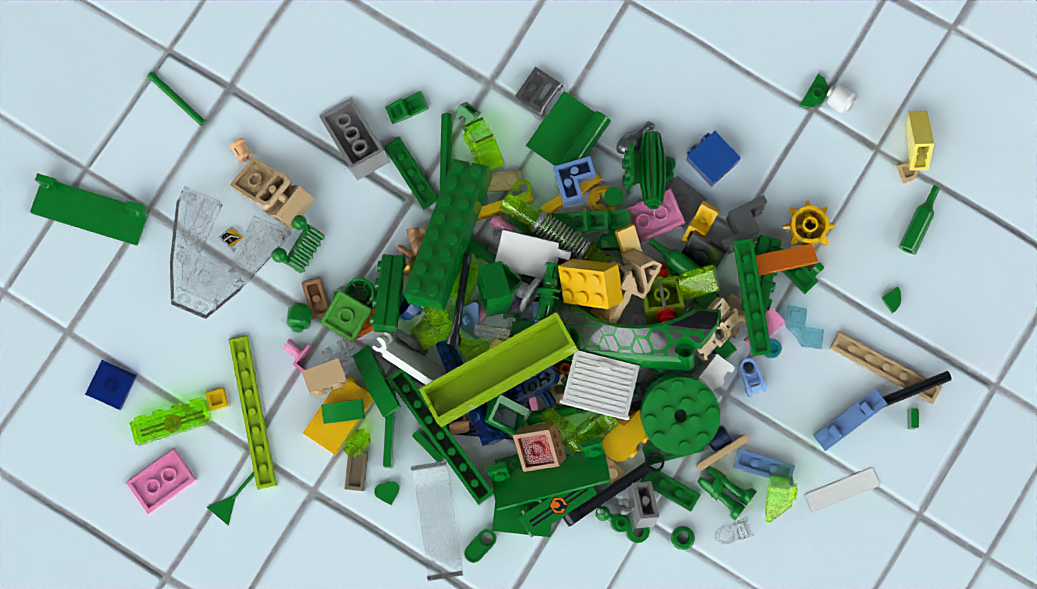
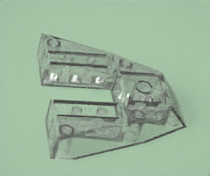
(203, 283)

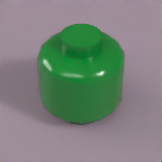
(299, 317)

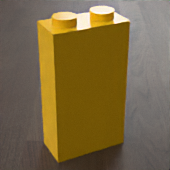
(334, 435)

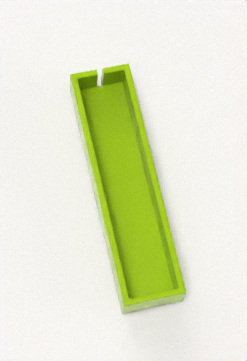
(498, 369)

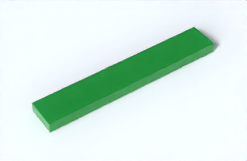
(752, 297)

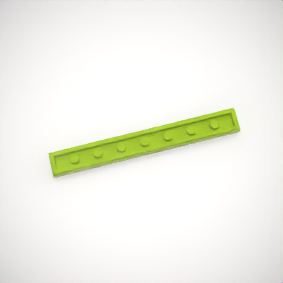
(252, 412)

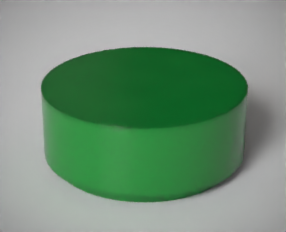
(613, 196)

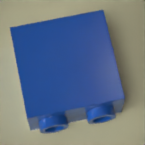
(712, 158)

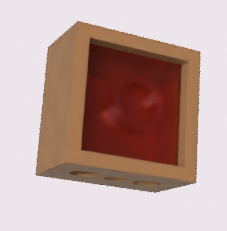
(539, 446)

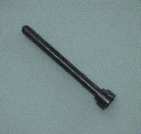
(454, 336)

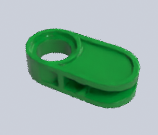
(477, 549)

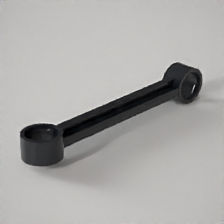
(611, 491)

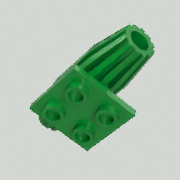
(647, 169)

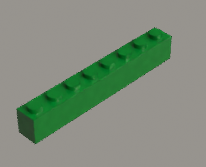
(441, 437)

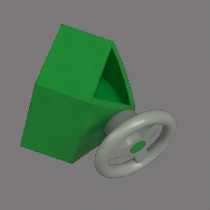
(501, 286)

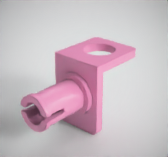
(297, 352)

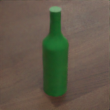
(919, 224)
(674, 258)

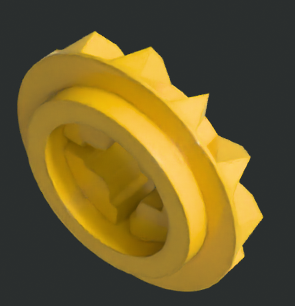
(594, 198)

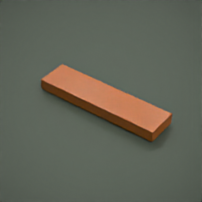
(786, 259)

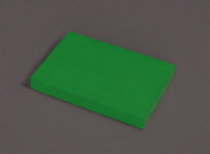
(508, 522)

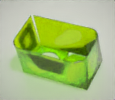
(698, 282)

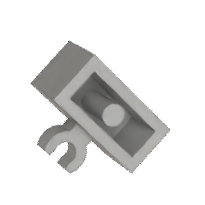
(641, 504)

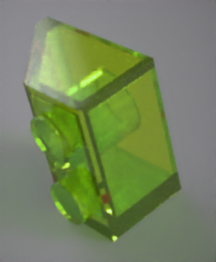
(779, 496)

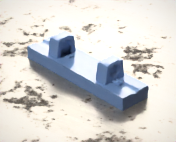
(850, 420)

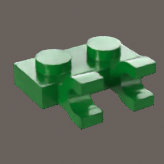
(803, 278)

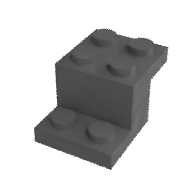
(743, 223)

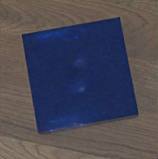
(111, 385)

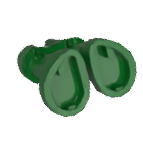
(716, 491)

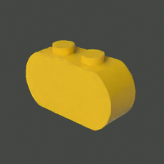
(623, 440)

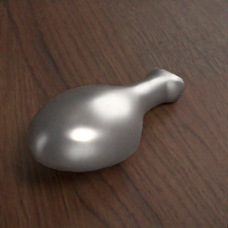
(634, 137)

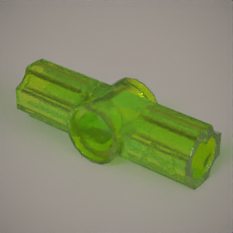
(566, 429)

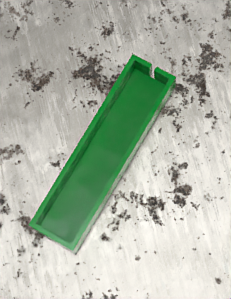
(448, 235)

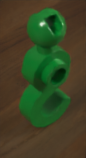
(621, 523)

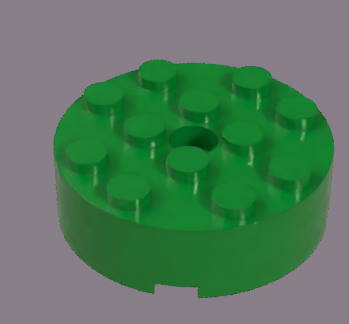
(683, 433)

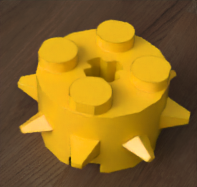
(816, 218)

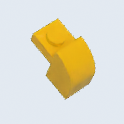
(702, 221)

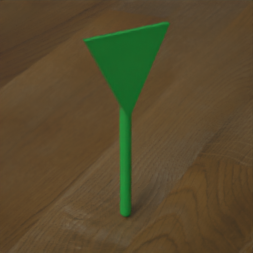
(224, 508)

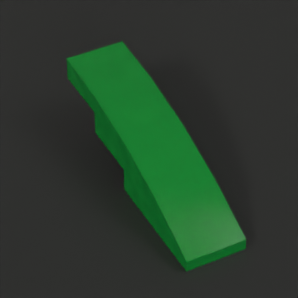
(595, 220)
(376, 381)

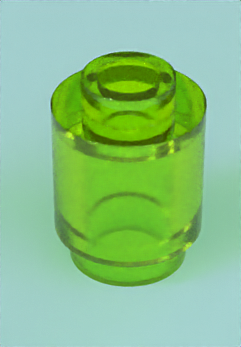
(357, 442)

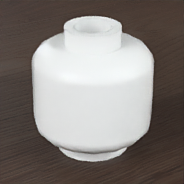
(841, 98)

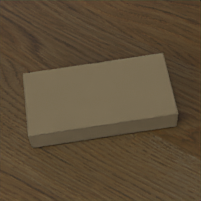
(356, 472)

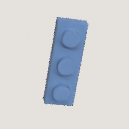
(761, 464)

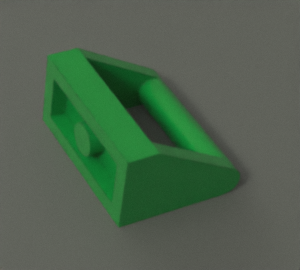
(521, 417)

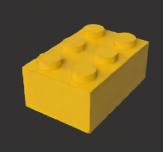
(590, 283)

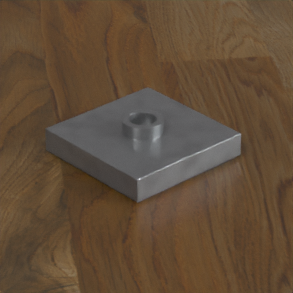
(687, 199)

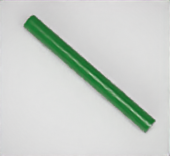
(176, 98)

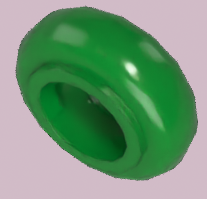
(675, 542)

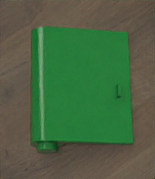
(568, 131)

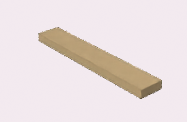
(881, 365)

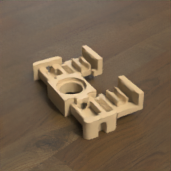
(728, 321)

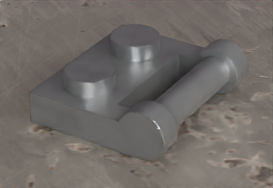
(532, 89)

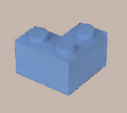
(569, 176)

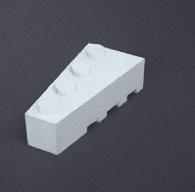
(711, 372)

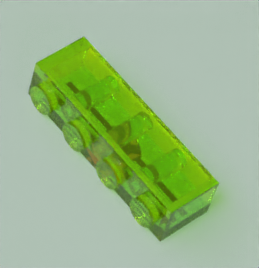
(170, 422)

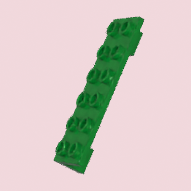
(89, 210)
(574, 473)

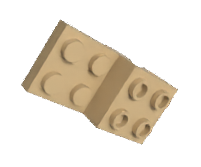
(272, 192)
(635, 279)

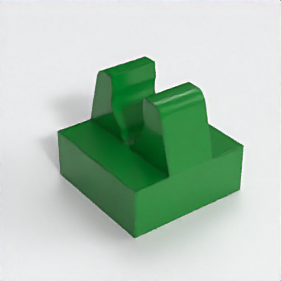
(468, 112)

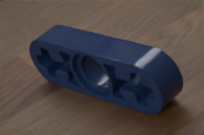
(541, 385)

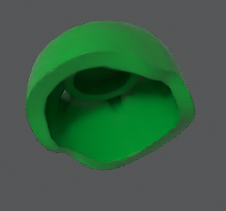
(361, 292)

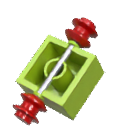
(663, 300)

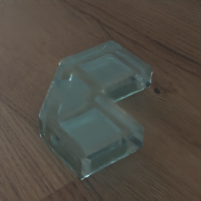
(805, 336)

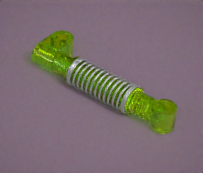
(549, 228)

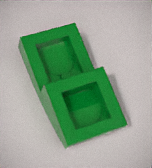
(407, 108)

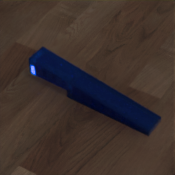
(487, 433)

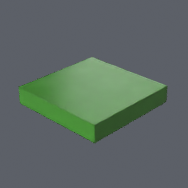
(346, 315)

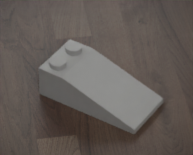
(354, 139)

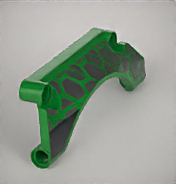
(652, 346)

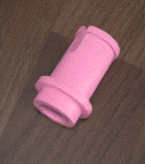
(501, 224)

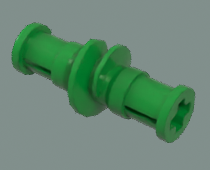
(547, 291)

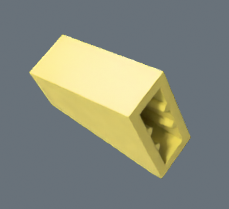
(919, 140)

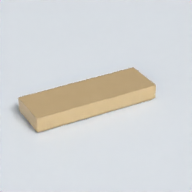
(722, 452)

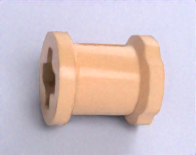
(241, 150)

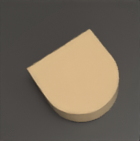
(905, 174)

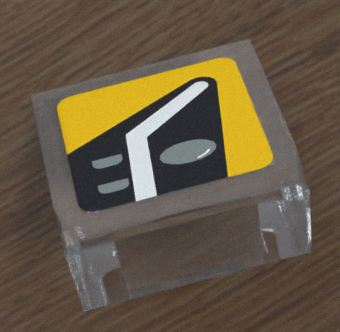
(231, 238)

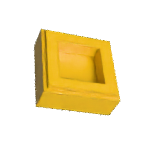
(217, 399)

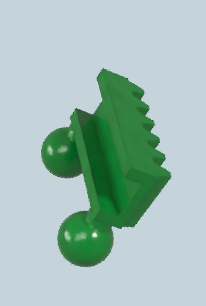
(303, 248)

